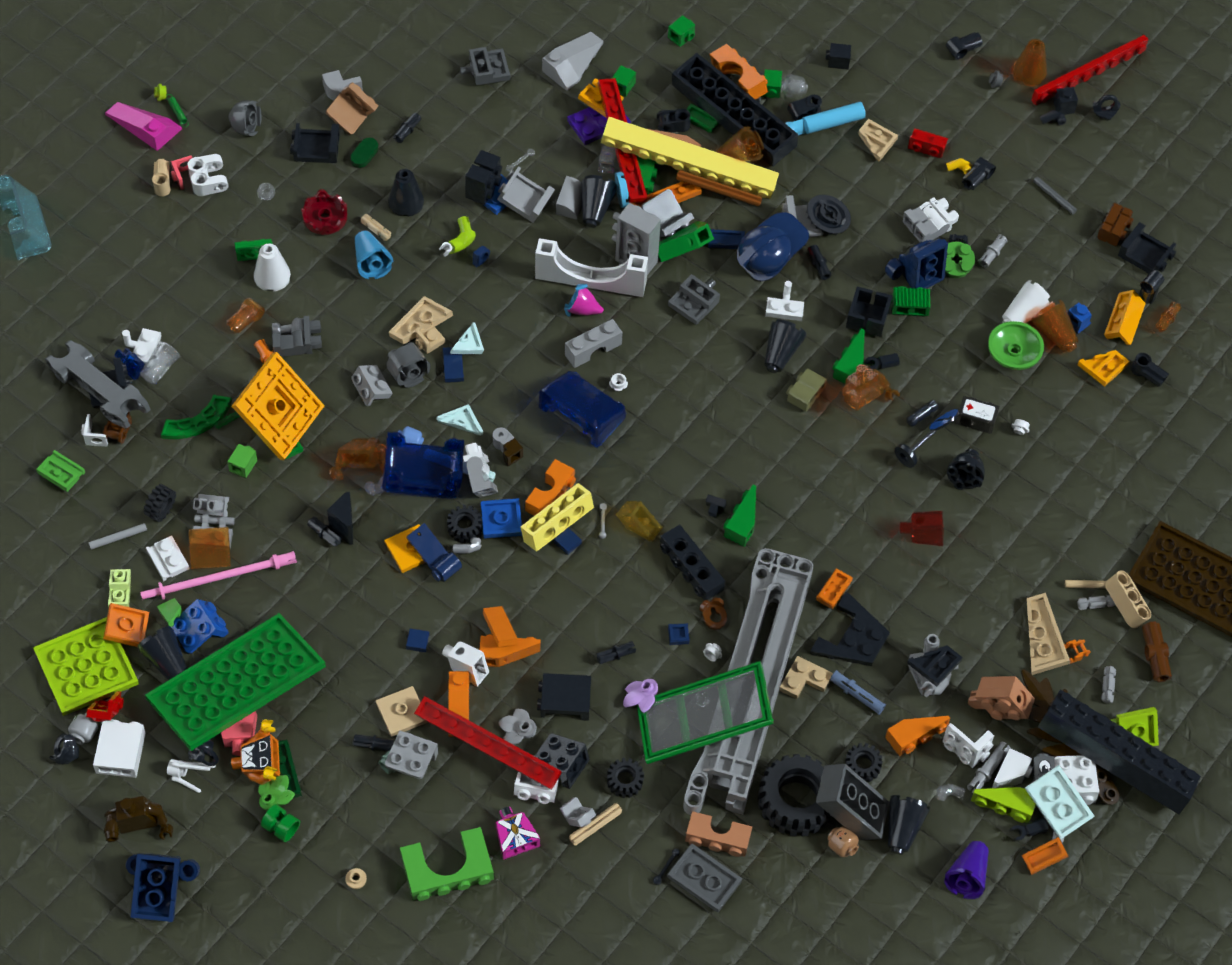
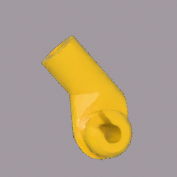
(961, 164)

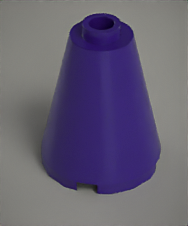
(969, 871)

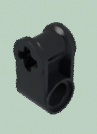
(804, 107)
(675, 120)

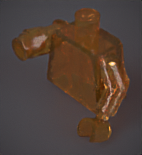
(866, 386)
(359, 454)

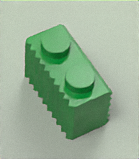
(911, 301)

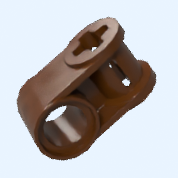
(116, 432)

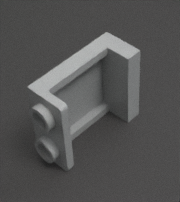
(524, 195)

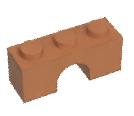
(733, 842)

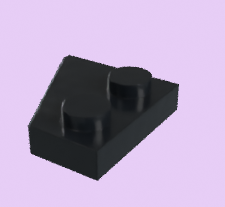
(936, 664)

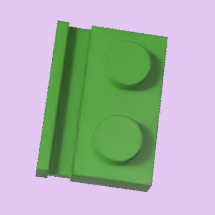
(60, 471)

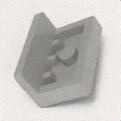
(370, 384)

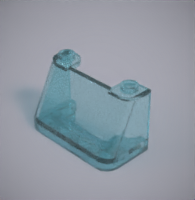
(29, 229)

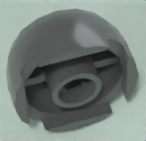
(245, 117)

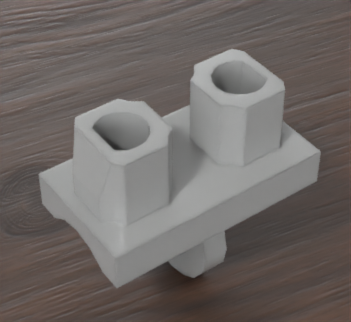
(211, 504)

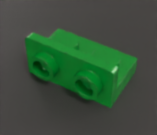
(250, 249)

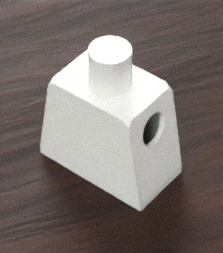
(467, 658)

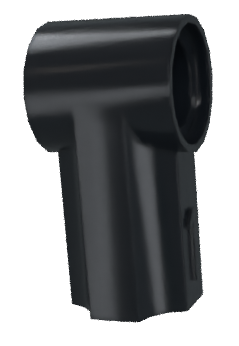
(960, 46)
(981, 170)
(1150, 286)
(1148, 369)

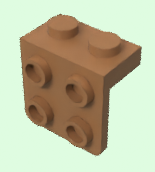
(351, 108)

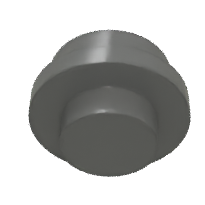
(996, 79)

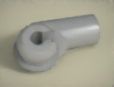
(467, 548)

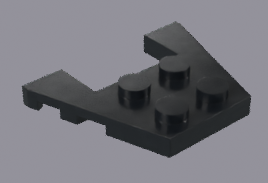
(861, 640)

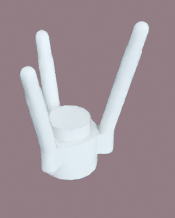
(179, 768)

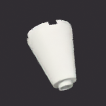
(271, 269)
(1027, 303)

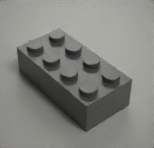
(852, 801)

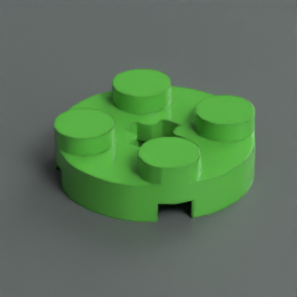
(966, 263)

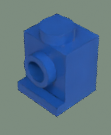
(1082, 315)

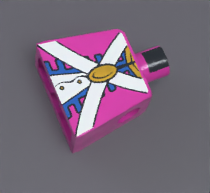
(515, 833)

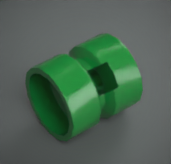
(277, 821)

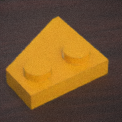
(1104, 366)

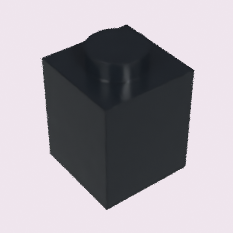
(838, 56)
(1065, 100)

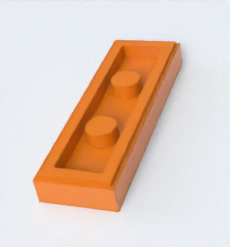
(500, 626)

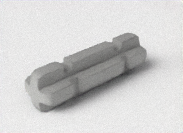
(1095, 602)
(1108, 684)

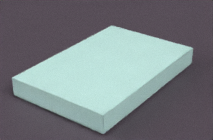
(1059, 802)

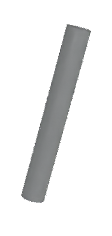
(117, 536)

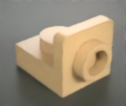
(429, 340)

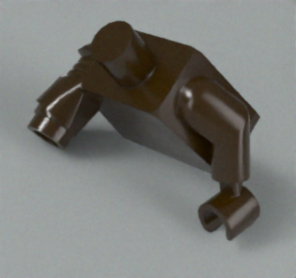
(135, 815)

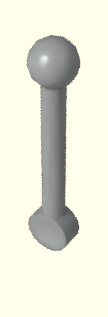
(603, 507)

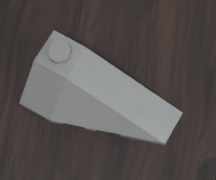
(571, 59)

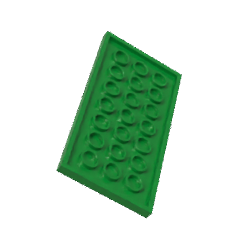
(235, 681)

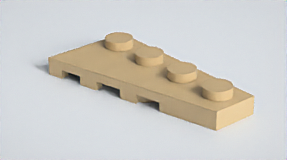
(1046, 643)

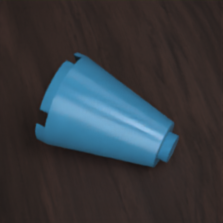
(371, 256)

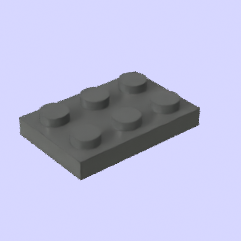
(704, 878)

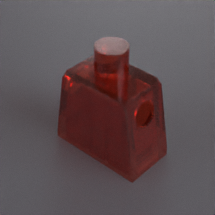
(925, 528)

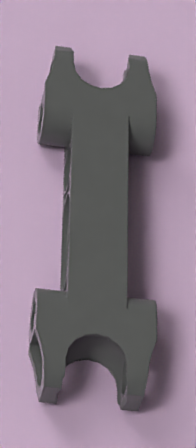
(115, 400)

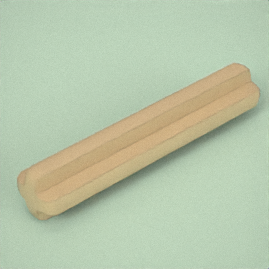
(596, 823)

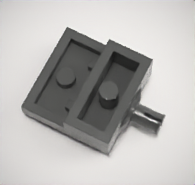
(487, 66)
(695, 299)

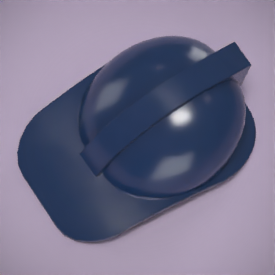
(771, 245)

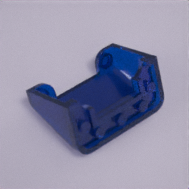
(584, 405)
(422, 468)

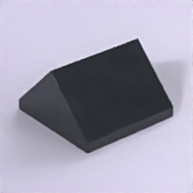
(341, 518)

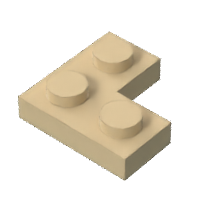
(803, 673)

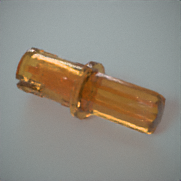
(1168, 316)

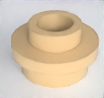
(358, 883)

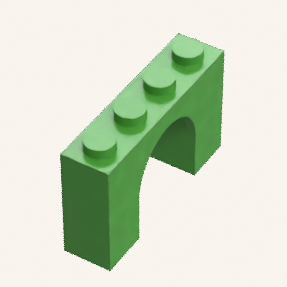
(426, 883)

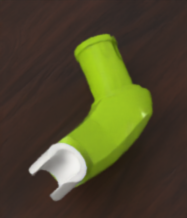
(464, 239)

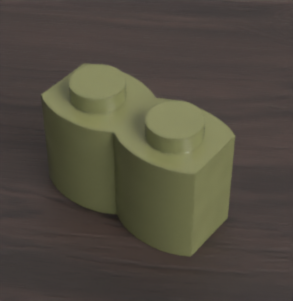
(806, 389)

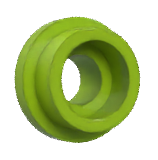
(160, 92)

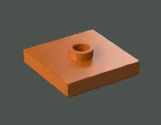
(125, 625)

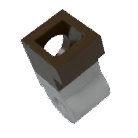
(508, 445)

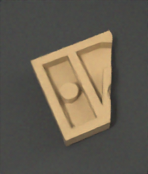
(877, 138)

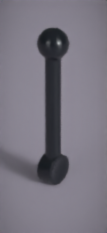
(657, 880)

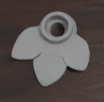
(515, 726)

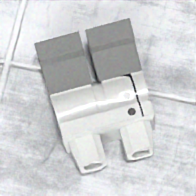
(930, 219)
(478, 471)

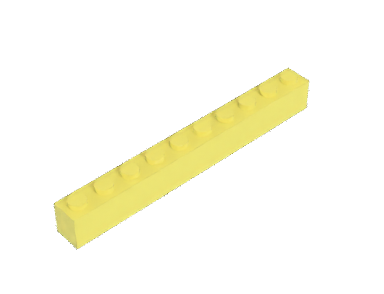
(689, 158)

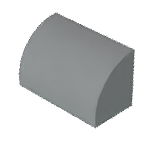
(570, 198)

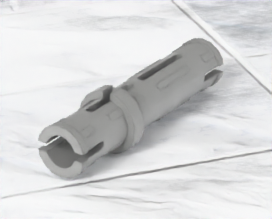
(984, 774)

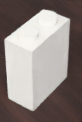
(119, 748)

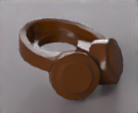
(717, 604)

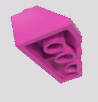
(147, 126)

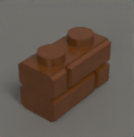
(1115, 224)

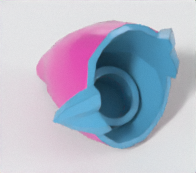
(583, 302)

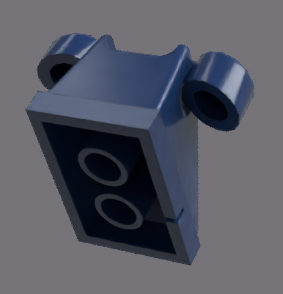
(922, 265)
(157, 884)

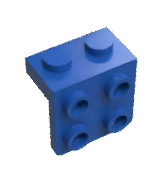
(198, 624)

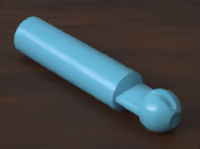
(828, 119)

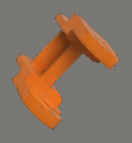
(1073, 644)

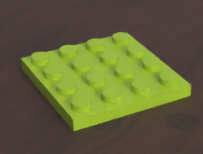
(84, 667)

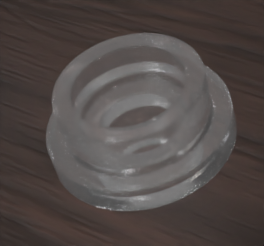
(266, 187)

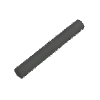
(1051, 192)

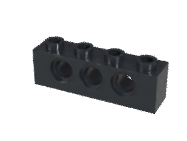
(702, 566)

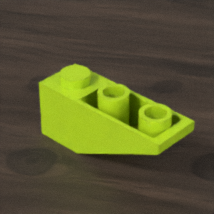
(1006, 801)

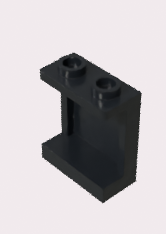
(315, 145)
(1146, 251)
(565, 695)

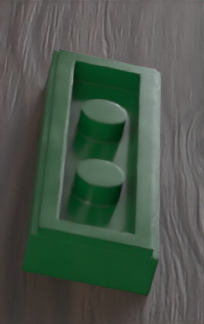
(287, 767)

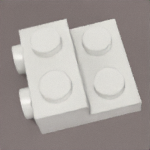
(528, 788)

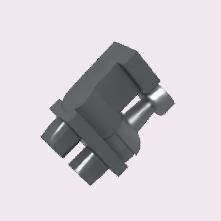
(300, 339)

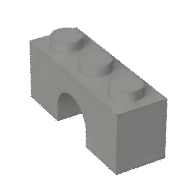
(581, 347)

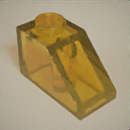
(639, 520)

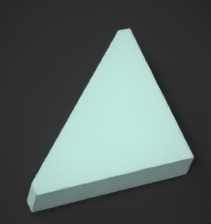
(469, 342)
(461, 418)

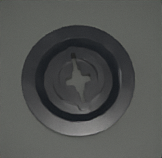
(827, 204)

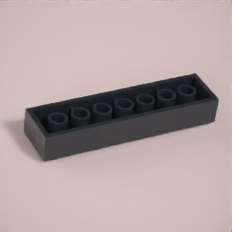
(733, 107)
(1119, 752)

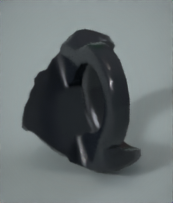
(1109, 111)
(69, 751)
(198, 753)

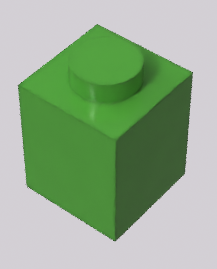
(242, 460)

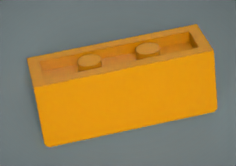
(1125, 316)

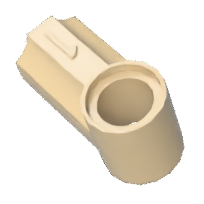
(161, 177)

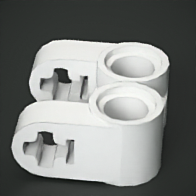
(198, 172)

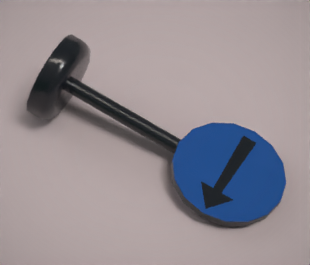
(907, 455)

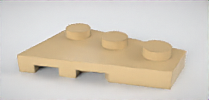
(421, 317)

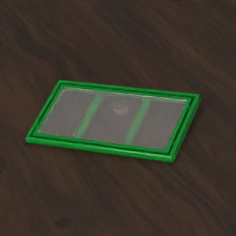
(705, 712)

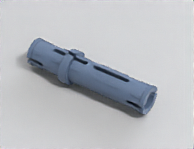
(838, 679)

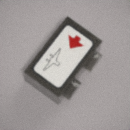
(977, 414)

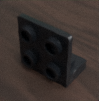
(565, 755)

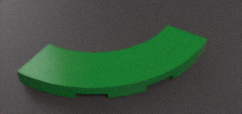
(199, 424)

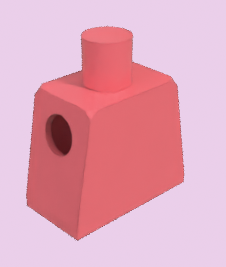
(240, 733)

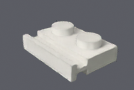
(167, 558)

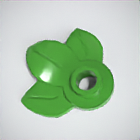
(275, 791)

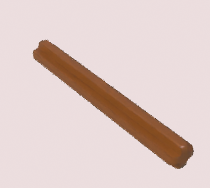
(719, 188)

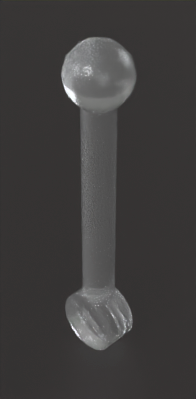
(530, 152)

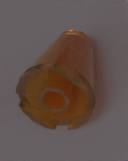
(1031, 64)
(743, 145)
(1057, 326)

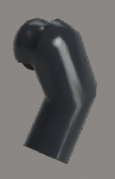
(1054, 116)

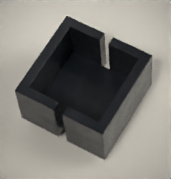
(483, 179)
(866, 315)

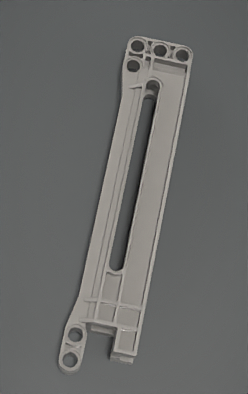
(733, 761)

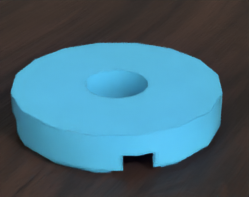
(622, 190)

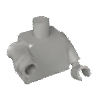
(926, 688)

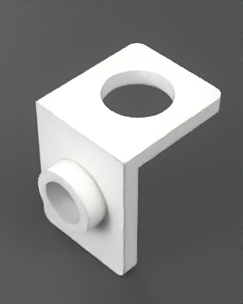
(88, 436)

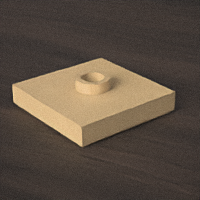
(399, 711)

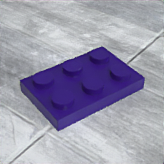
(589, 124)

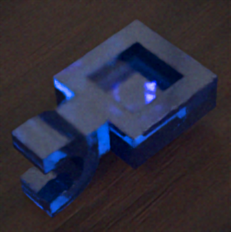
(132, 361)

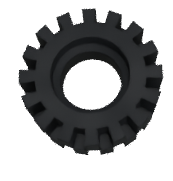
(159, 502)
(461, 514)
(864, 751)
(625, 766)

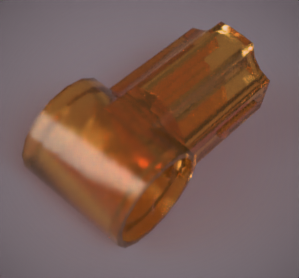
(248, 312)

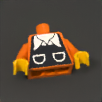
(260, 756)

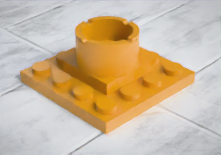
(278, 406)

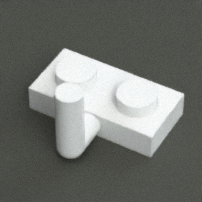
(784, 307)
(145, 345)

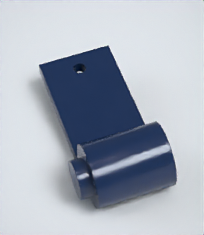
(434, 554)

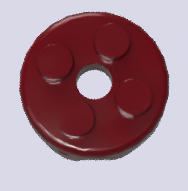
(322, 204)

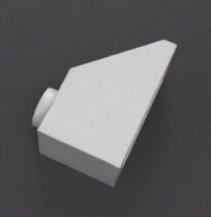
(1013, 770)

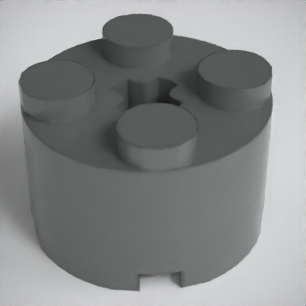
(408, 365)

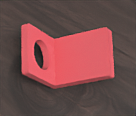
(176, 176)

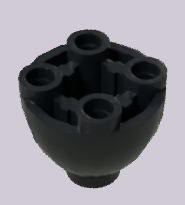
(966, 470)

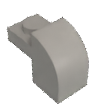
(334, 83)

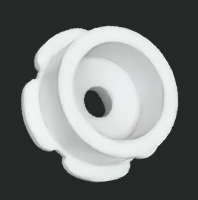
(618, 378)
(1020, 426)
(712, 652)

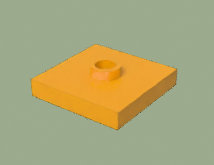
(403, 551)

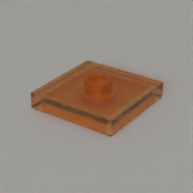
(209, 547)

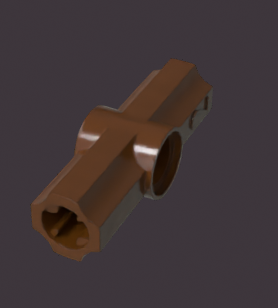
(1156, 651)

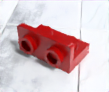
(927, 143)

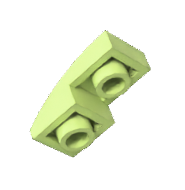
(119, 587)

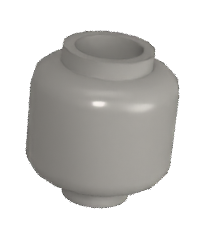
(82, 728)

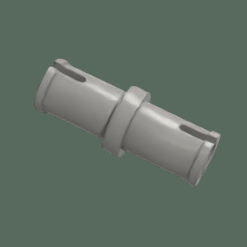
(992, 251)

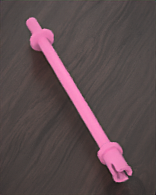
(275, 561)

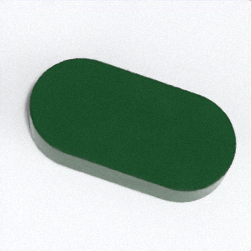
(364, 152)

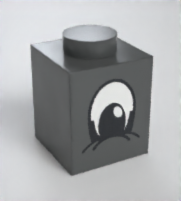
(1041, 765)

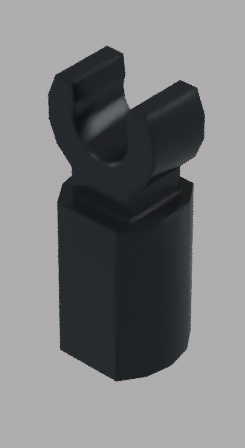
(883, 361)
(1030, 828)

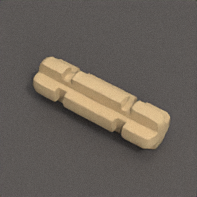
(375, 227)

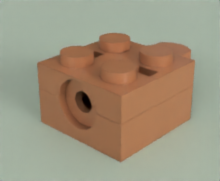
(1002, 698)

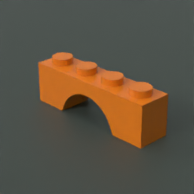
(729, 62)

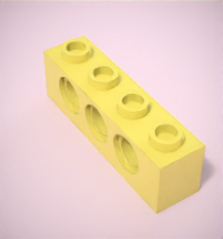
(557, 517)

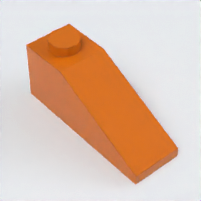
(459, 693)

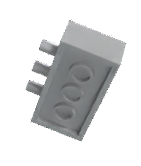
(636, 235)

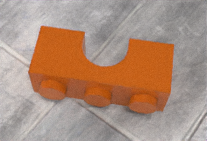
(560, 478)

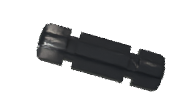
(922, 413)

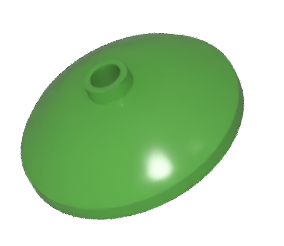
(1017, 338)

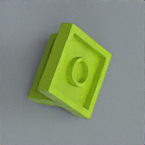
(1141, 724)

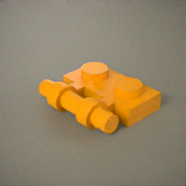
(591, 96)

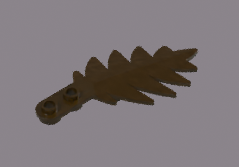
(1043, 697)

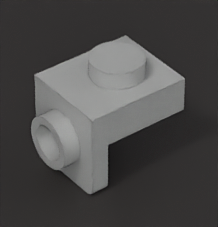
(577, 814)

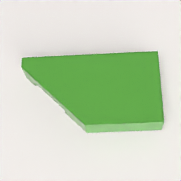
(170, 610)

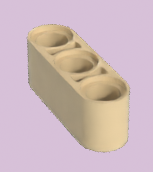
(1128, 599)

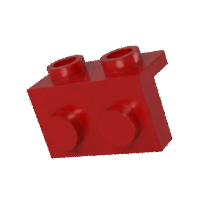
(105, 710)

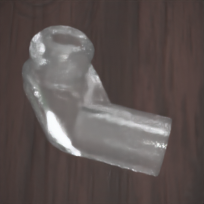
(372, 488)
(949, 789)

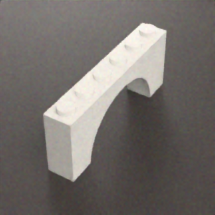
(556, 267)

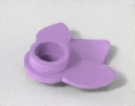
(640, 694)

